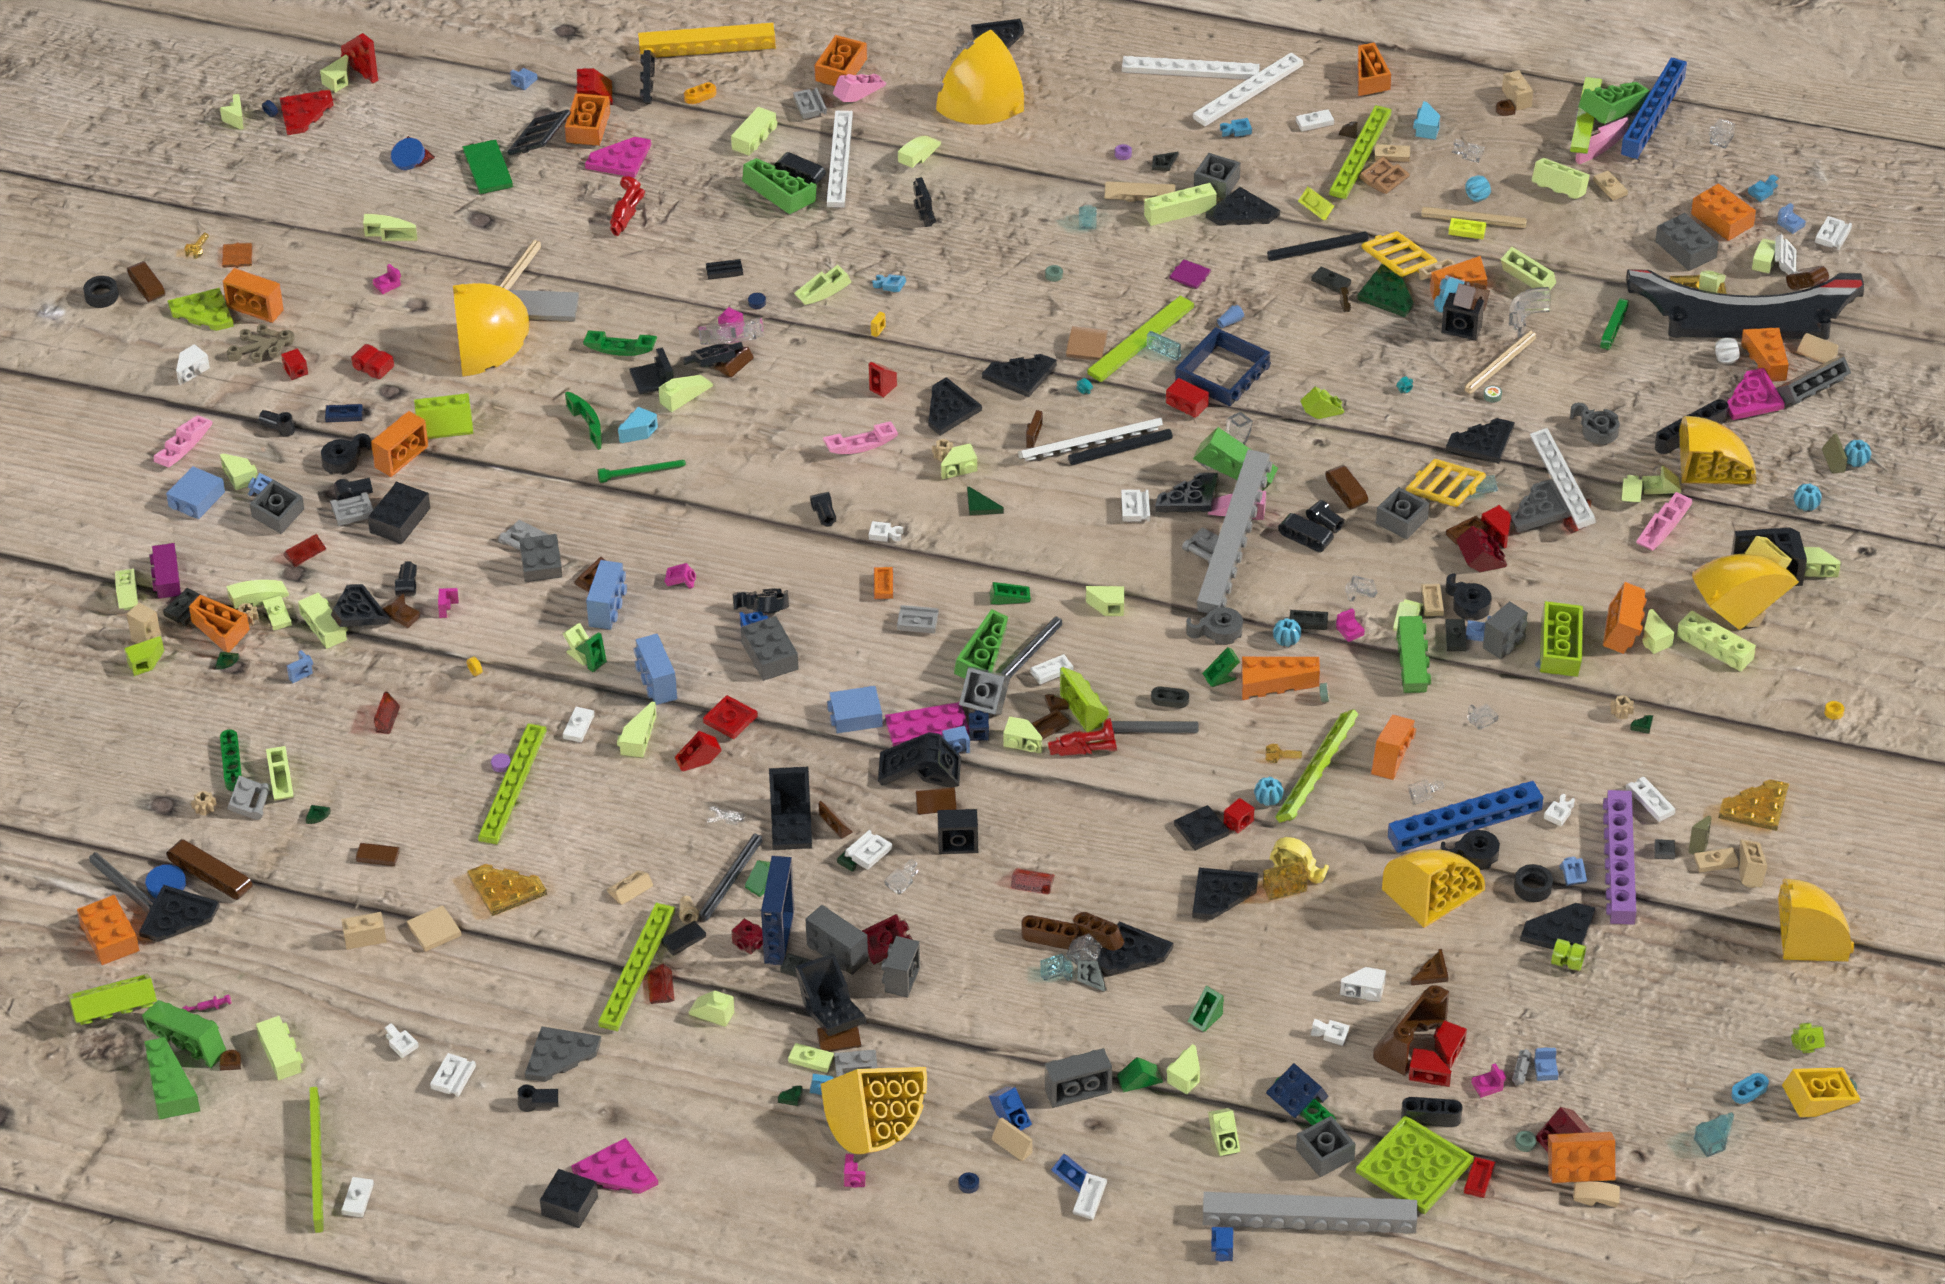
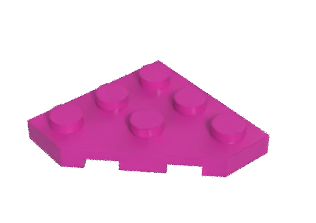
(620, 158)
(1754, 396)
(617, 1168)

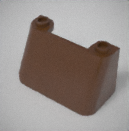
(1423, 1012)

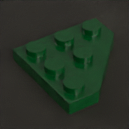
(1387, 292)

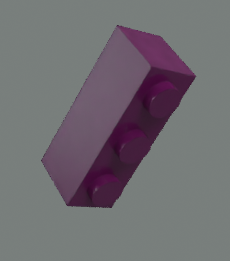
(165, 570)

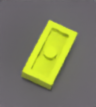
(1316, 203)
(1467, 228)

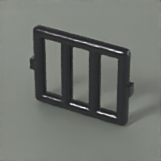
(544, 137)

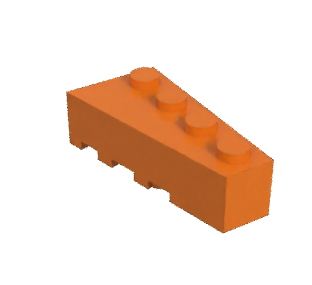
(1278, 674)

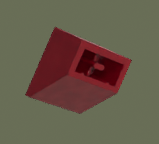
(1481, 550)
(1562, 1122)

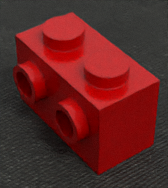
(1187, 398)

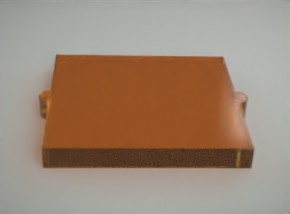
(237, 255)

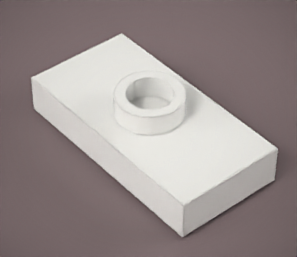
(1314, 120)
(1050, 669)
(578, 724)
(1089, 1196)
(357, 1197)

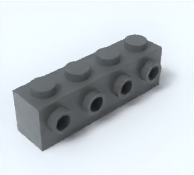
(1814, 380)

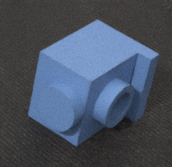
(957, 739)

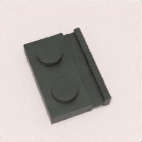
(178, 609)

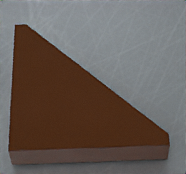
(1432, 971)

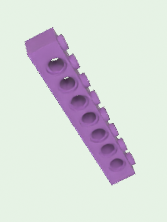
(1620, 857)

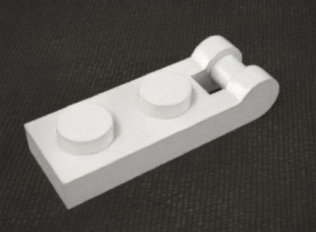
(1651, 799)

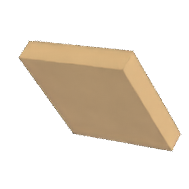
(434, 928)

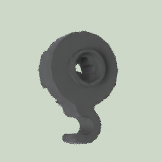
(1598, 426)
(1219, 624)

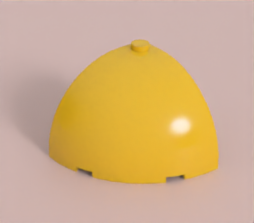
(982, 84)
(488, 325)
(1713, 454)
(1742, 586)
(1431, 883)
(1812, 924)
(874, 1106)

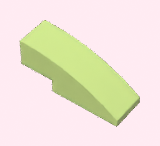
(917, 150)
(389, 228)
(1764, 256)
(823, 286)
(255, 592)
(279, 773)

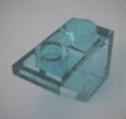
(1714, 1134)

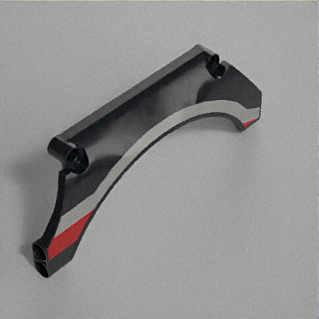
(1722, 315)

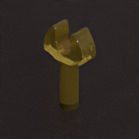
(196, 248)
(1278, 753)

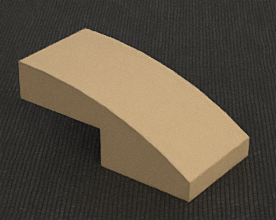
(1592, 1192)

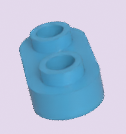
(1746, 1089)

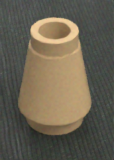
(688, 910)

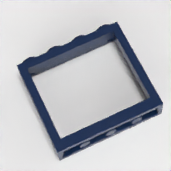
(1233, 344)
(779, 903)

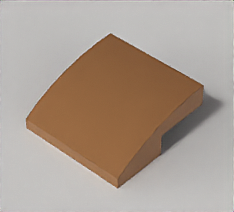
(1384, 175)
(1086, 343)

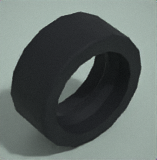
(102, 300)
(1531, 894)

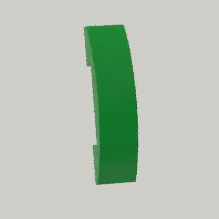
(619, 346)
(579, 406)

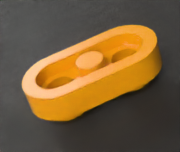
(700, 93)

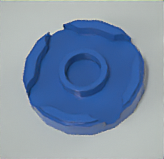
(407, 153)
(164, 875)

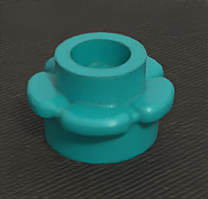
(1404, 384)
(1084, 386)

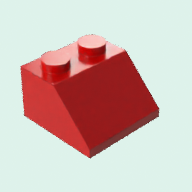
(594, 83)

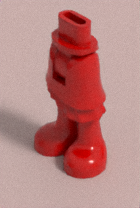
(625, 208)
(1078, 742)

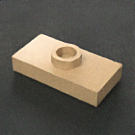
(1392, 152)
(1610, 185)
(1432, 600)
(1716, 860)

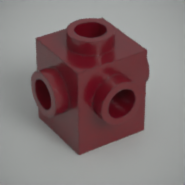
(747, 936)

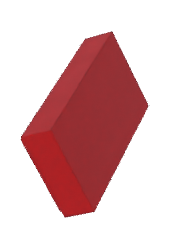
(1479, 1177)

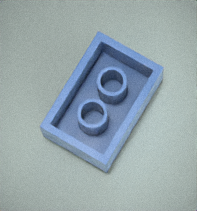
(606, 594)
(655, 669)

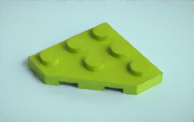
(203, 308)

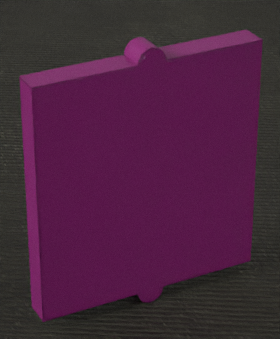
(1190, 274)

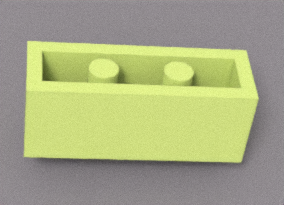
(753, 131)
(1560, 178)
(1527, 269)
(318, 616)
(279, 1047)

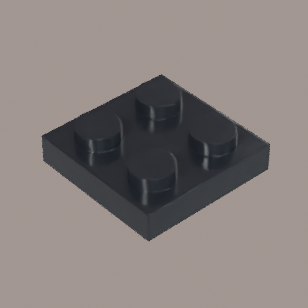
(1201, 827)

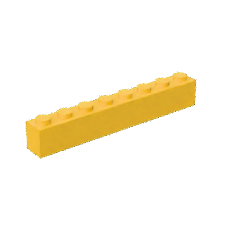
(708, 40)

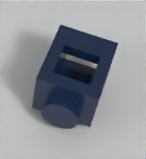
(979, 721)

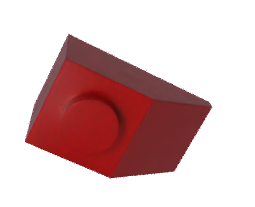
(881, 379)
(1498, 524)
(698, 751)
(1449, 1041)
(1429, 1068)

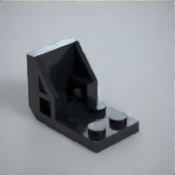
(1785, 539)
(918, 753)
(790, 808)
(827, 995)

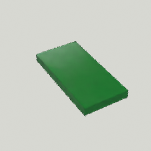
(487, 166)

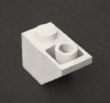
(191, 363)
(1364, 984)

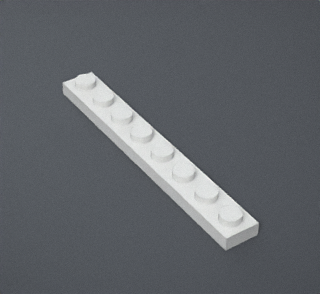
(1189, 67)
(1247, 89)
(839, 159)
(1064, 446)
(1563, 478)

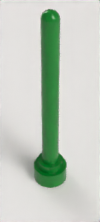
(606, 474)

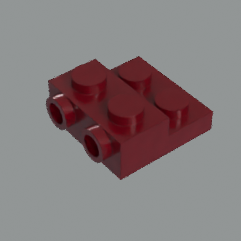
(882, 934)

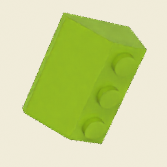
(445, 415)
(1082, 700)

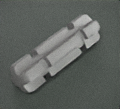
(1521, 1067)

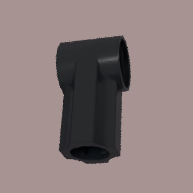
(282, 422)
(346, 489)
(822, 505)
(1321, 513)
(406, 581)
(530, 1098)

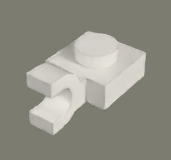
(1333, 1031)
(401, 1042)

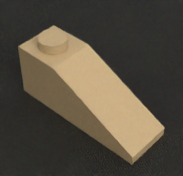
(1752, 864)

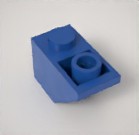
(1010, 1107)

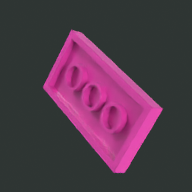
(934, 719)

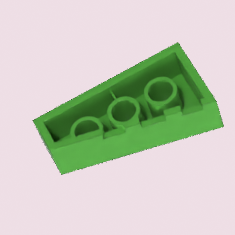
(1614, 101)
(1225, 455)
(186, 1031)
(170, 1084)

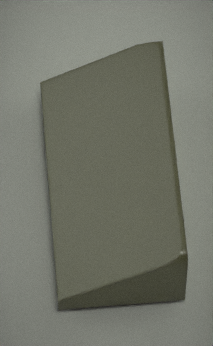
(1835, 455)
(1700, 836)

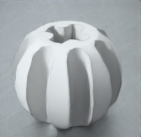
(1727, 351)

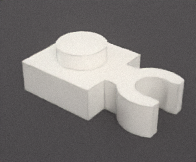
(882, 531)
(1559, 812)

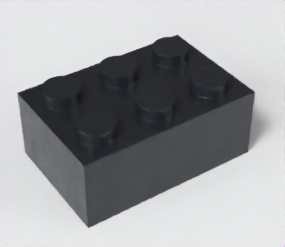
(399, 512)

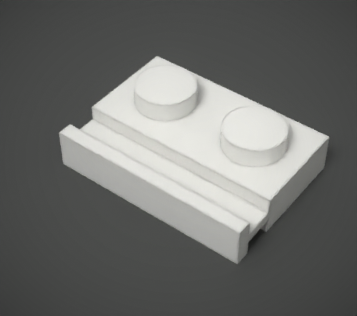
(1833, 233)
(1785, 254)
(1135, 505)
(868, 849)
(452, 1075)

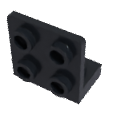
(652, 376)

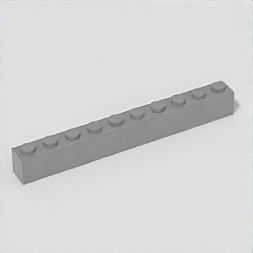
(1234, 531)
(1310, 1212)

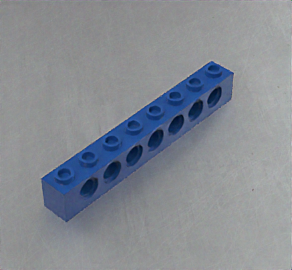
(1653, 108)
(1465, 816)

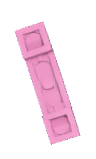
(862, 442)

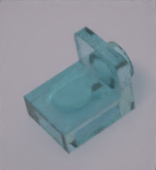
(1087, 217)
(1055, 967)

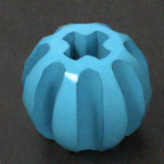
(1478, 188)
(1857, 453)
(1807, 497)
(1287, 632)
(1268, 791)

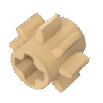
(941, 449)
(251, 612)
(1622, 707)
(203, 803)

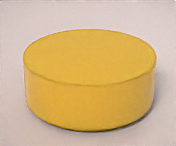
(474, 666)
(1834, 710)

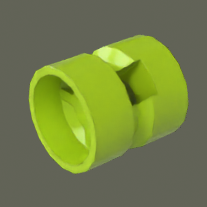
(1568, 954)

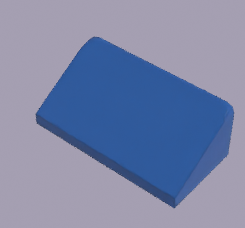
(1070, 1172)

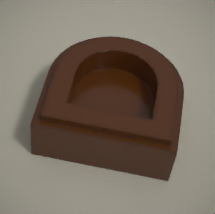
(1505, 108)
(230, 1060)

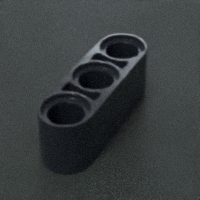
(801, 168)
(1305, 532)
(1433, 1111)

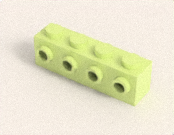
(1179, 204)
(1716, 640)

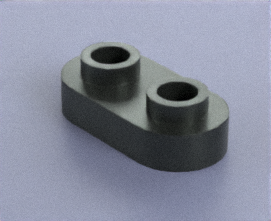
(1170, 697)

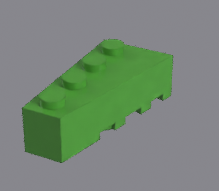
(777, 186)
(984, 645)
(1412, 654)

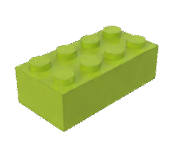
(1561, 639)
(112, 998)

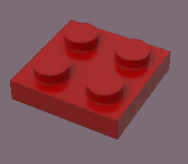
(730, 717)

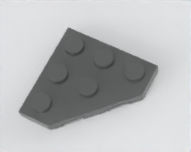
(1540, 507)
(559, 1051)

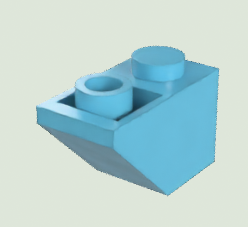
(1427, 123)
(1447, 285)
(638, 426)

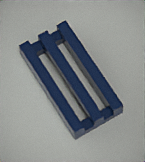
(343, 413)

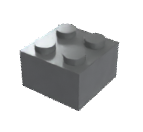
(1219, 172)
(277, 506)
(1402, 513)
(540, 557)
(1505, 630)
(984, 690)
(901, 966)
(1325, 1146)

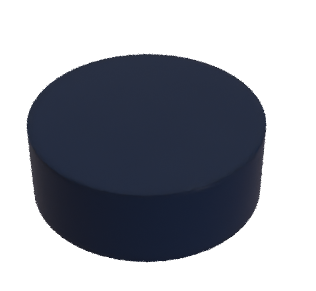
(269, 108)
(757, 300)
(968, 1182)

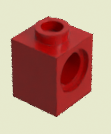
(294, 364)
(1238, 815)

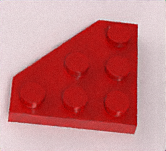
(362, 56)
(304, 109)

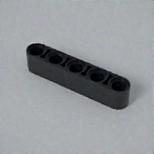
(1669, 437)

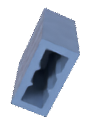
(195, 492)
(855, 709)

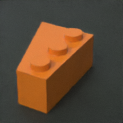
(1372, 70)
(1469, 270)
(1767, 350)
(219, 622)
(1392, 746)

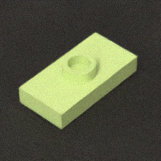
(277, 613)
(811, 1057)

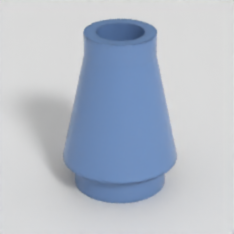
(1231, 316)

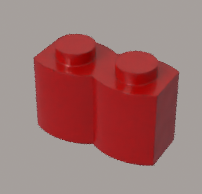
(372, 361)

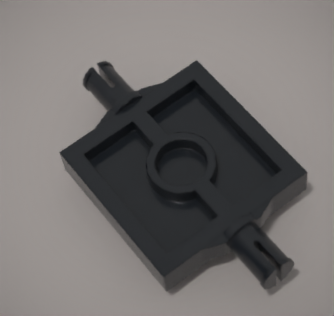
(923, 202)
(712, 354)

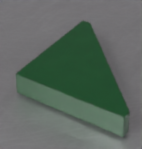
(982, 505)

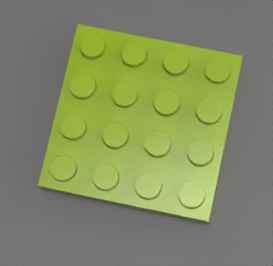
(1414, 1164)

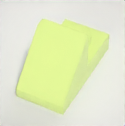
(233, 113)
(1710, 280)
(1662, 484)
(1407, 608)
(574, 637)

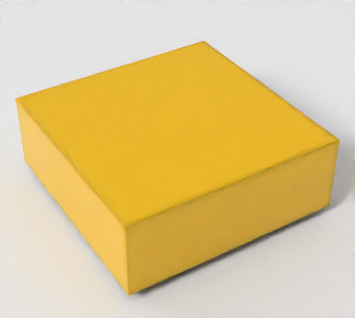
(878, 324)

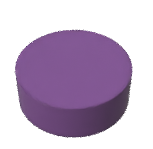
(1123, 152)
(500, 762)

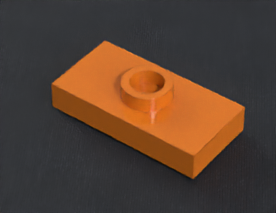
(883, 582)

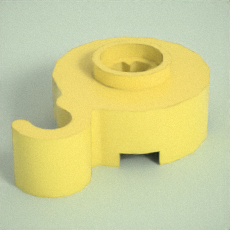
(1291, 850)

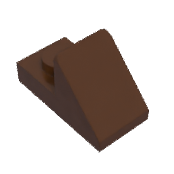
(400, 612)

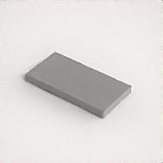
(549, 304)

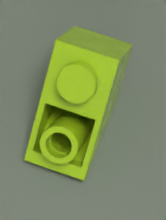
(1321, 404)
(144, 655)

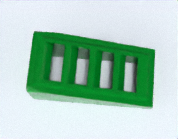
(1004, 594)

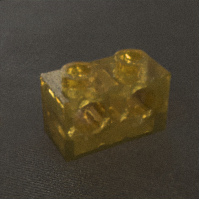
(1285, 880)

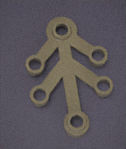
(282, 338)

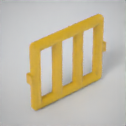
(1392, 264)
(1443, 496)

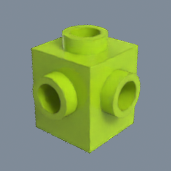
(1808, 1037)

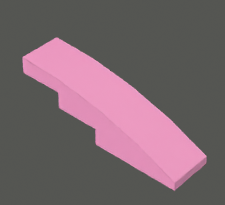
(1604, 139)
(184, 440)
(1664, 521)

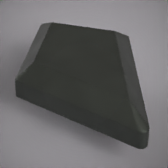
(1165, 161)
(1090, 973)

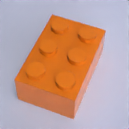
(840, 58)
(587, 119)
(1723, 212)
(253, 295)
(399, 443)
(1624, 618)
(108, 930)
(1581, 1157)

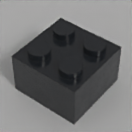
(1462, 321)
(957, 831)
(568, 1198)

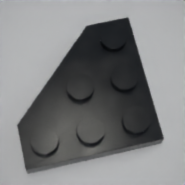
(1007, 30)
(648, 62)
(1243, 209)
(1020, 374)
(950, 406)
(1482, 441)
(1190, 496)
(358, 608)
(1221, 890)
(176, 913)
(1566, 923)
(1138, 951)

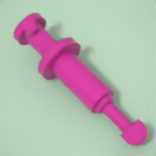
(210, 1003)

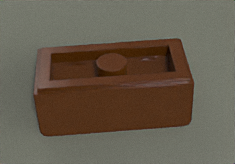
(730, 368)
(586, 578)
(935, 799)
(833, 820)
(840, 1041)

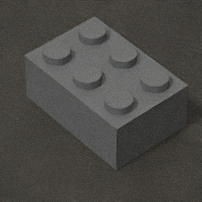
(1686, 241)
(769, 648)
(832, 934)
(1078, 1078)

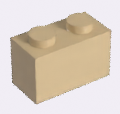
(1517, 90)
(143, 623)
(363, 930)

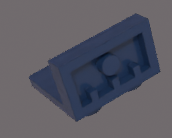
(1295, 1091)

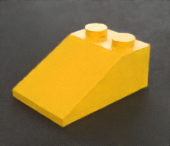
(1819, 1090)

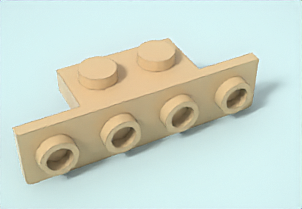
(1135, 191)

